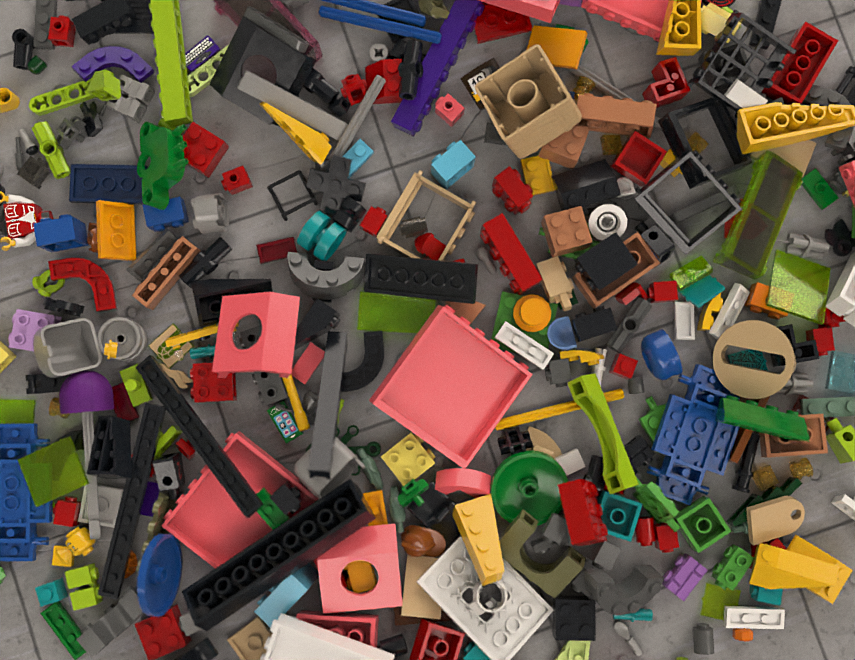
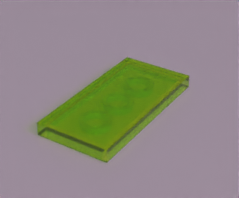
(393, 313)

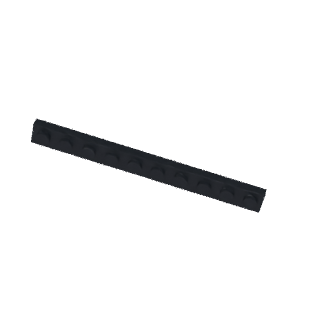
(200, 437)
(132, 501)

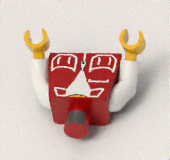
(20, 216)

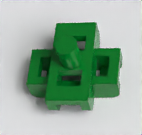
(413, 492)

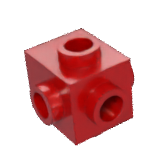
(353, 88)

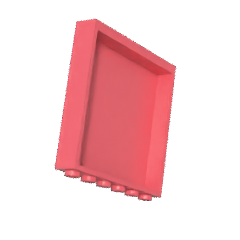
(451, 386)
(211, 520)

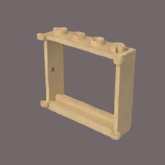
(405, 201)

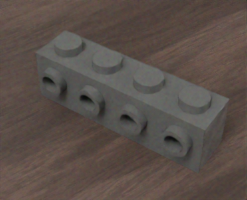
(270, 384)

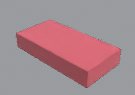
(308, 363)

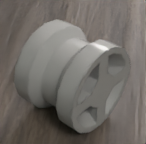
(374, 56)

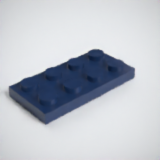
(105, 183)

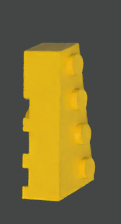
(480, 535)

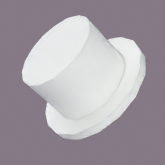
(606, 221)

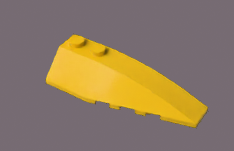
(782, 125)

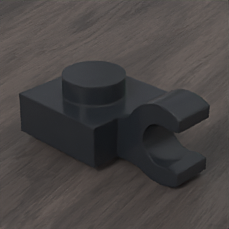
(91, 118)

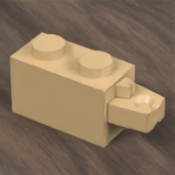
(555, 282)

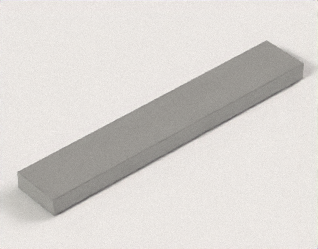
(292, 105)

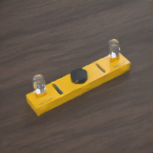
(201, 334)

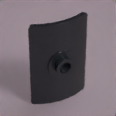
(436, 513)

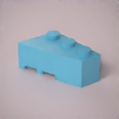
(286, 594)

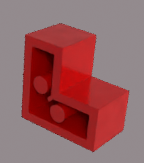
(669, 83)

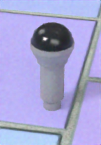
(30, 147)

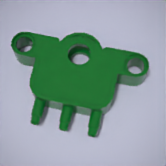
(166, 165)

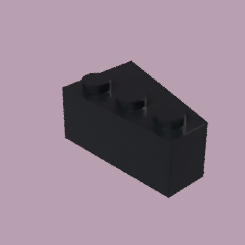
(111, 449)

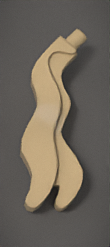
(179, 376)

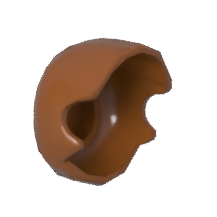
(92, 237)

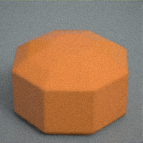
(742, 634)

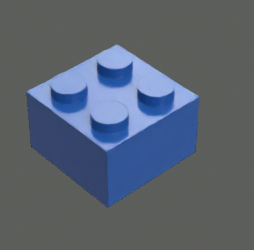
(60, 233)

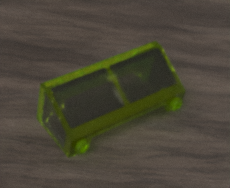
(761, 216)

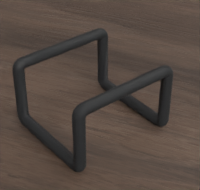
(284, 214)

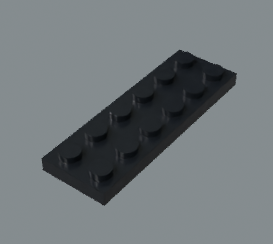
(421, 278)

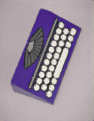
(201, 53)

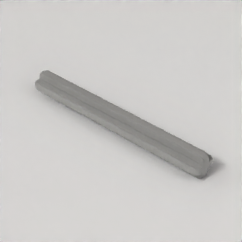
(359, 116)

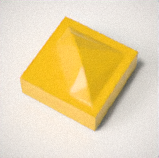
(62, 556)

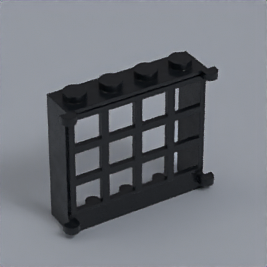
(761, 80)

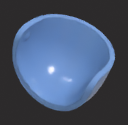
(561, 334)

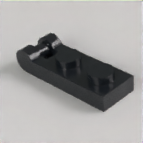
(48, 384)

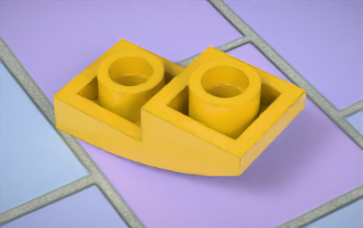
(712, 306)
(585, 356)

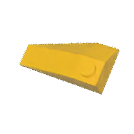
(785, 569)

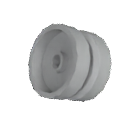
(134, 336)

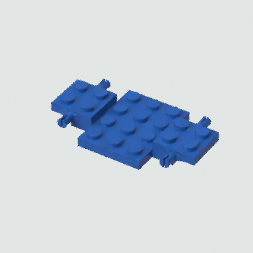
(693, 437)
(17, 506)

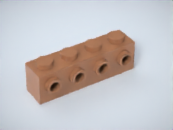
(166, 273)

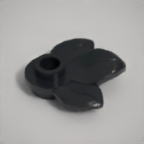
(840, 236)

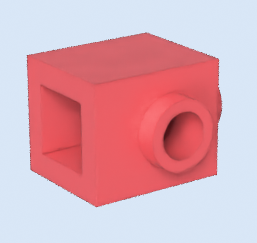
(449, 109)

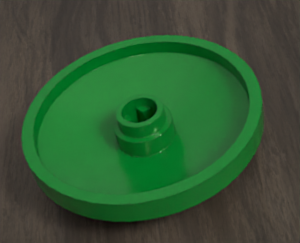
(529, 484)

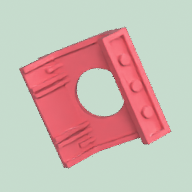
(276, 344)
(371, 544)

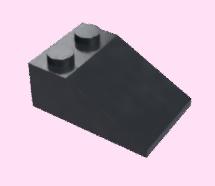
(316, 323)

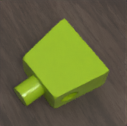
(841, 441)

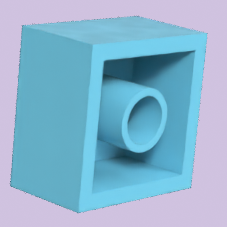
(452, 164)

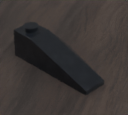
(209, 295)

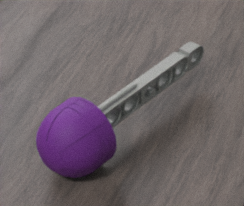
(86, 393)

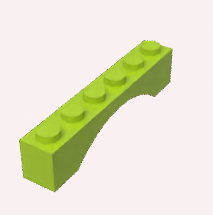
(616, 464)

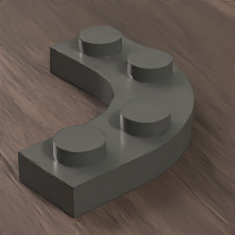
(825, 97)

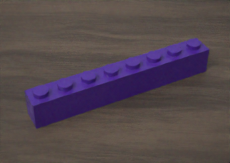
(437, 64)

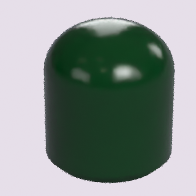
(36, 65)

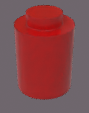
(645, 531)

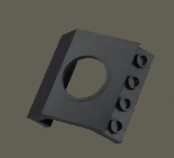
(251, 40)

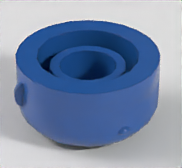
(661, 355)

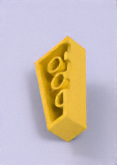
(681, 28)

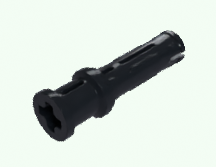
(744, 472)

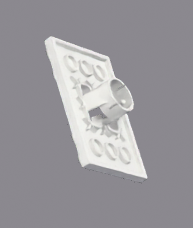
(512, 618)

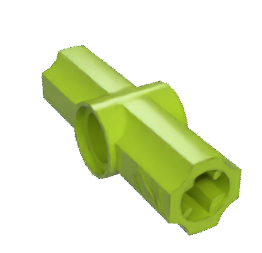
(46, 141)

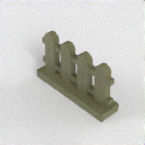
(154, 527)

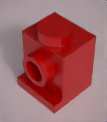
(831, 319)

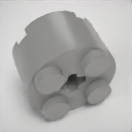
(210, 213)

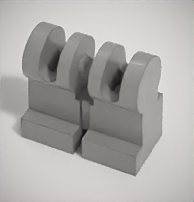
(137, 94)

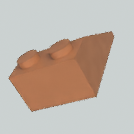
(777, 447)

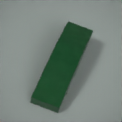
(773, 492)

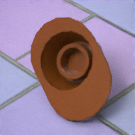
(422, 541)

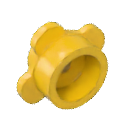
(111, 349)

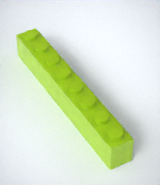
(171, 62)

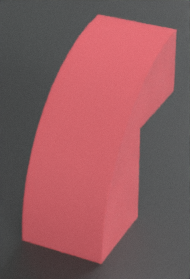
(467, 480)

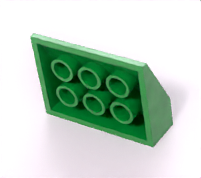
(761, 419)

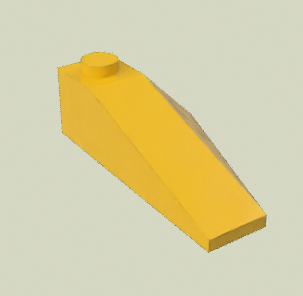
(311, 142)

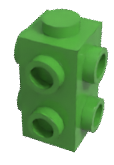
(731, 567)

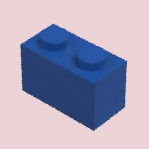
(174, 215)

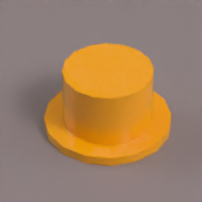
(532, 313)

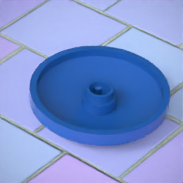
(159, 575)

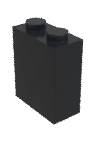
(605, 262)

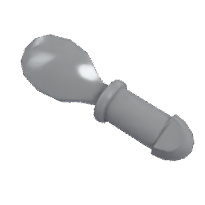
(623, 631)

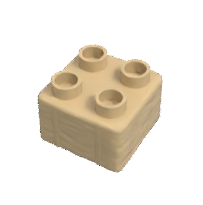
(528, 102)

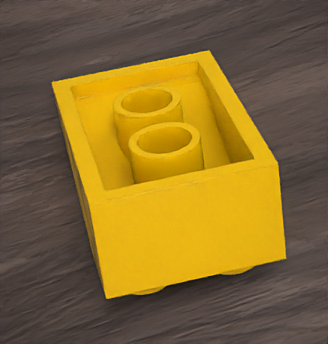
(803, 547)

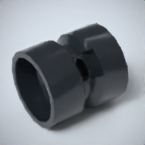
(344, 219)

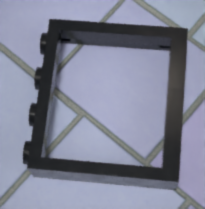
(726, 127)

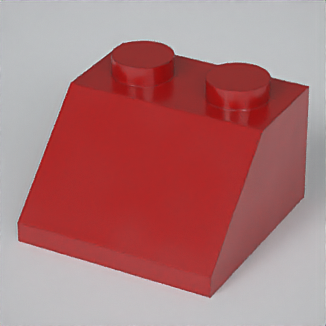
(389, 71)

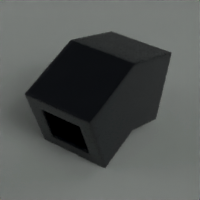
(339, 106)

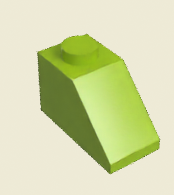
(104, 86)

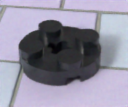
(68, 307)

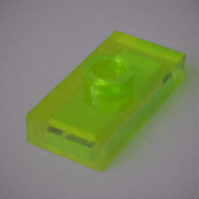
(691, 272)

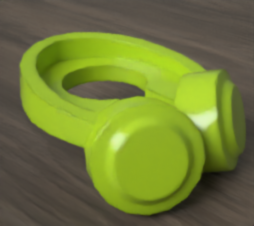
(39, 281)

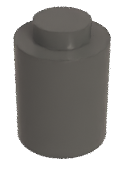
(703, 639)

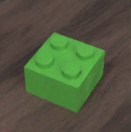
(701, 524)

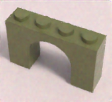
(549, 577)

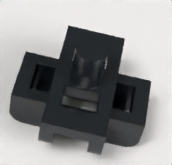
(516, 443)

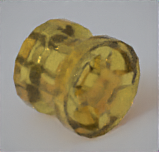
(54, 408)
(801, 468)

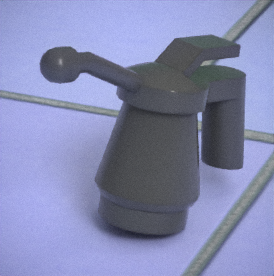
(309, 405)

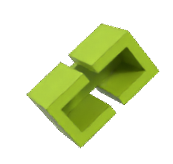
(82, 576)

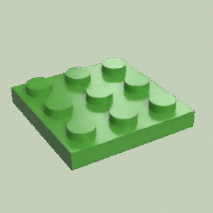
(505, 313)

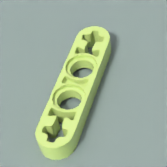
(206, 67)

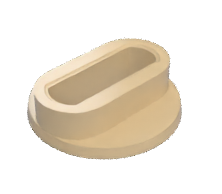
(749, 381)

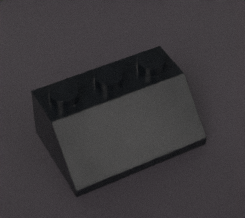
(585, 185)

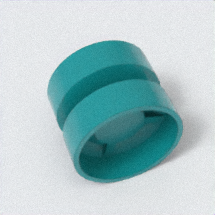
(316, 232)

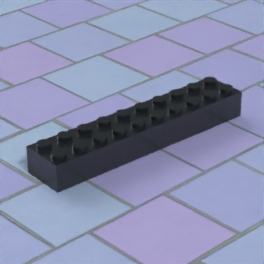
(277, 555)

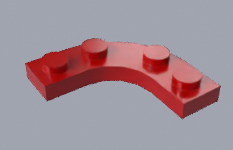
(92, 273)

